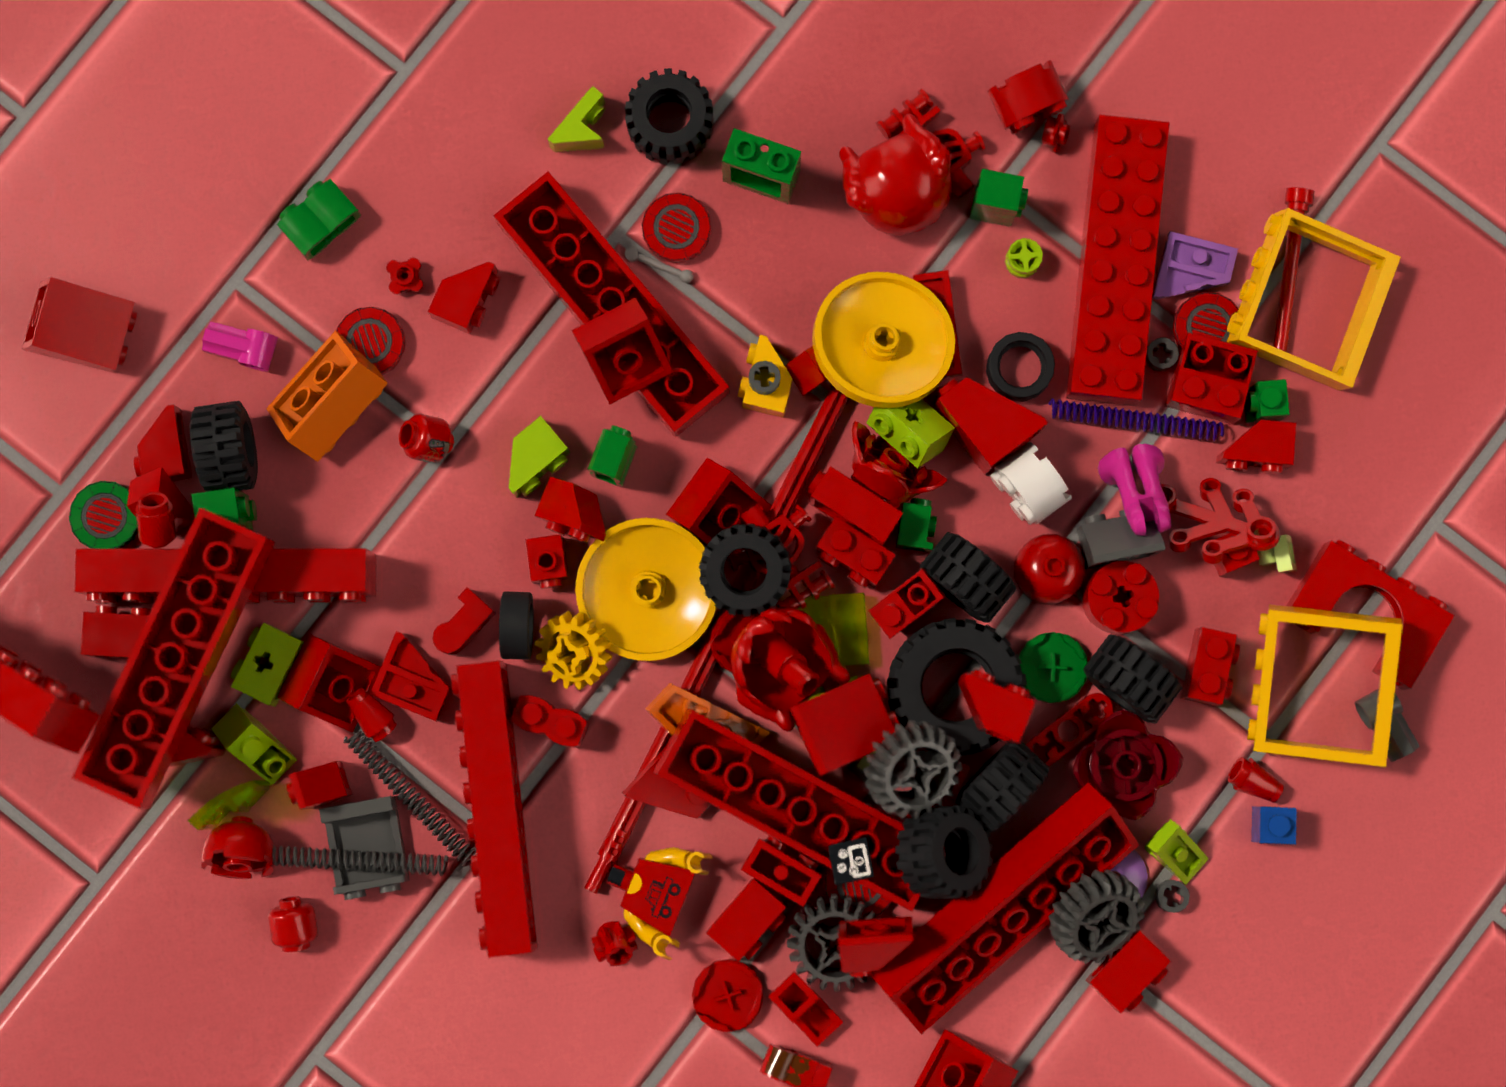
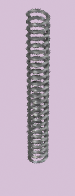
(421, 811)
(359, 861)

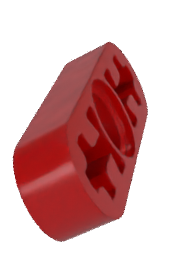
(1083, 707)

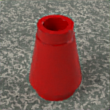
(371, 715)
(1254, 780)

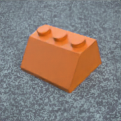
(326, 397)

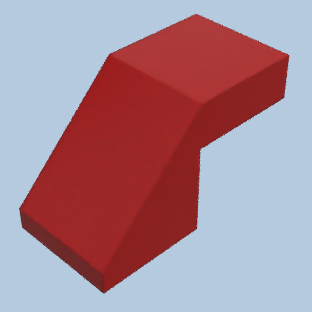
(805, 1008)

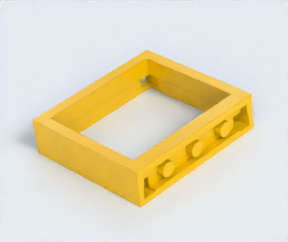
(1365, 315)
(1265, 662)

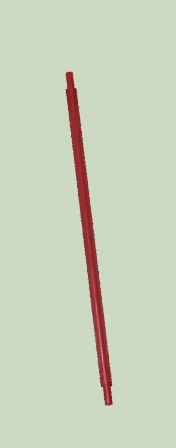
(704, 661)

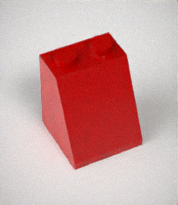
(79, 325)
(986, 422)
(844, 723)

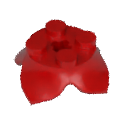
(887, 471)

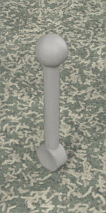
(632, 255)

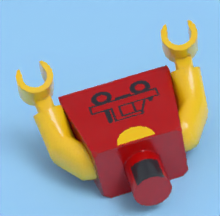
(657, 893)

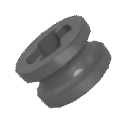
(1169, 347)
(756, 384)
(1181, 891)

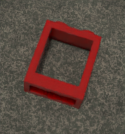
(854, 504)

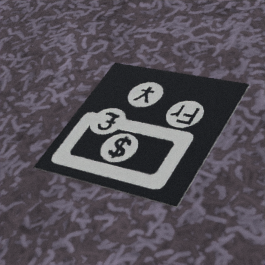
(850, 861)

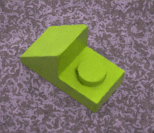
(573, 130)
(1176, 851)

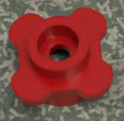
(1056, 132)
(412, 283)

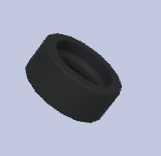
(1022, 340)
(516, 625)

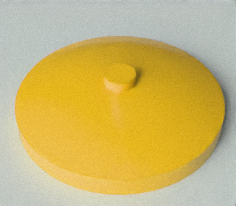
(883, 339)
(645, 589)

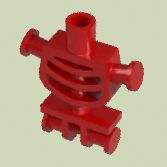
(960, 182)
(756, 516)

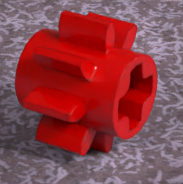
(614, 943)

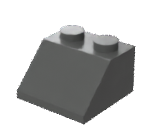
(1113, 540)

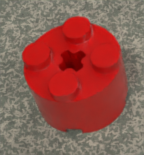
(1029, 95)
(1129, 579)

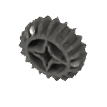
(898, 765)
(1096, 916)
(823, 934)

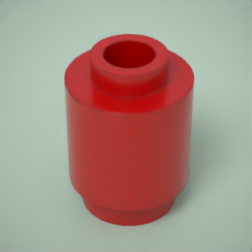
(155, 520)

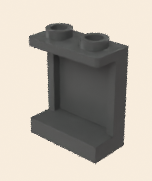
(364, 827)

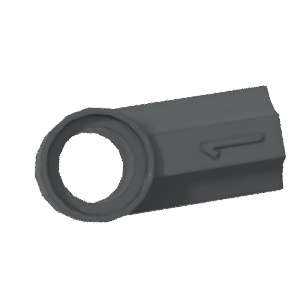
(1401, 738)

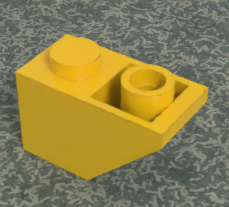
(773, 403)

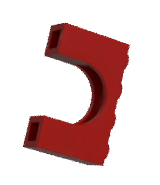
(1423, 619)

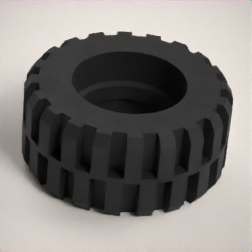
(933, 642)

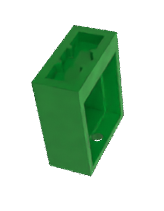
(765, 173)

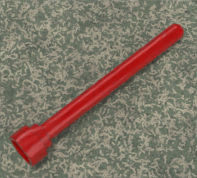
(1299, 200)

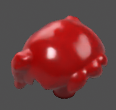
(900, 181)
(781, 662)

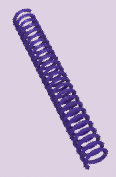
(1131, 419)

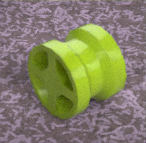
(1024, 251)

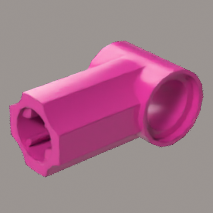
(248, 347)

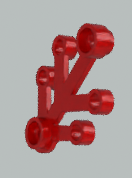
(1257, 533)

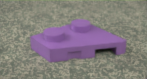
(1192, 266)

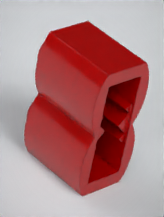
(558, 724)

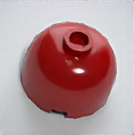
(1049, 569)
(238, 849)

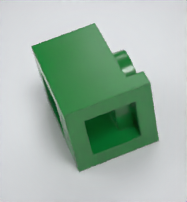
(1267, 401)
(916, 526)

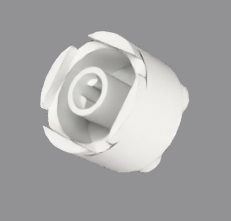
(1031, 484)

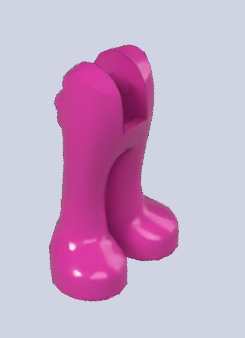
(1148, 464)

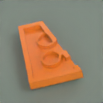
(673, 701)

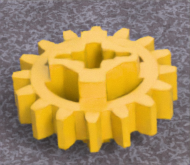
(573, 650)

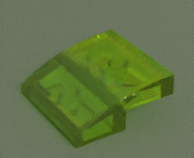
(845, 623)
(236, 799)

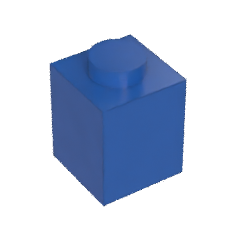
(1273, 825)

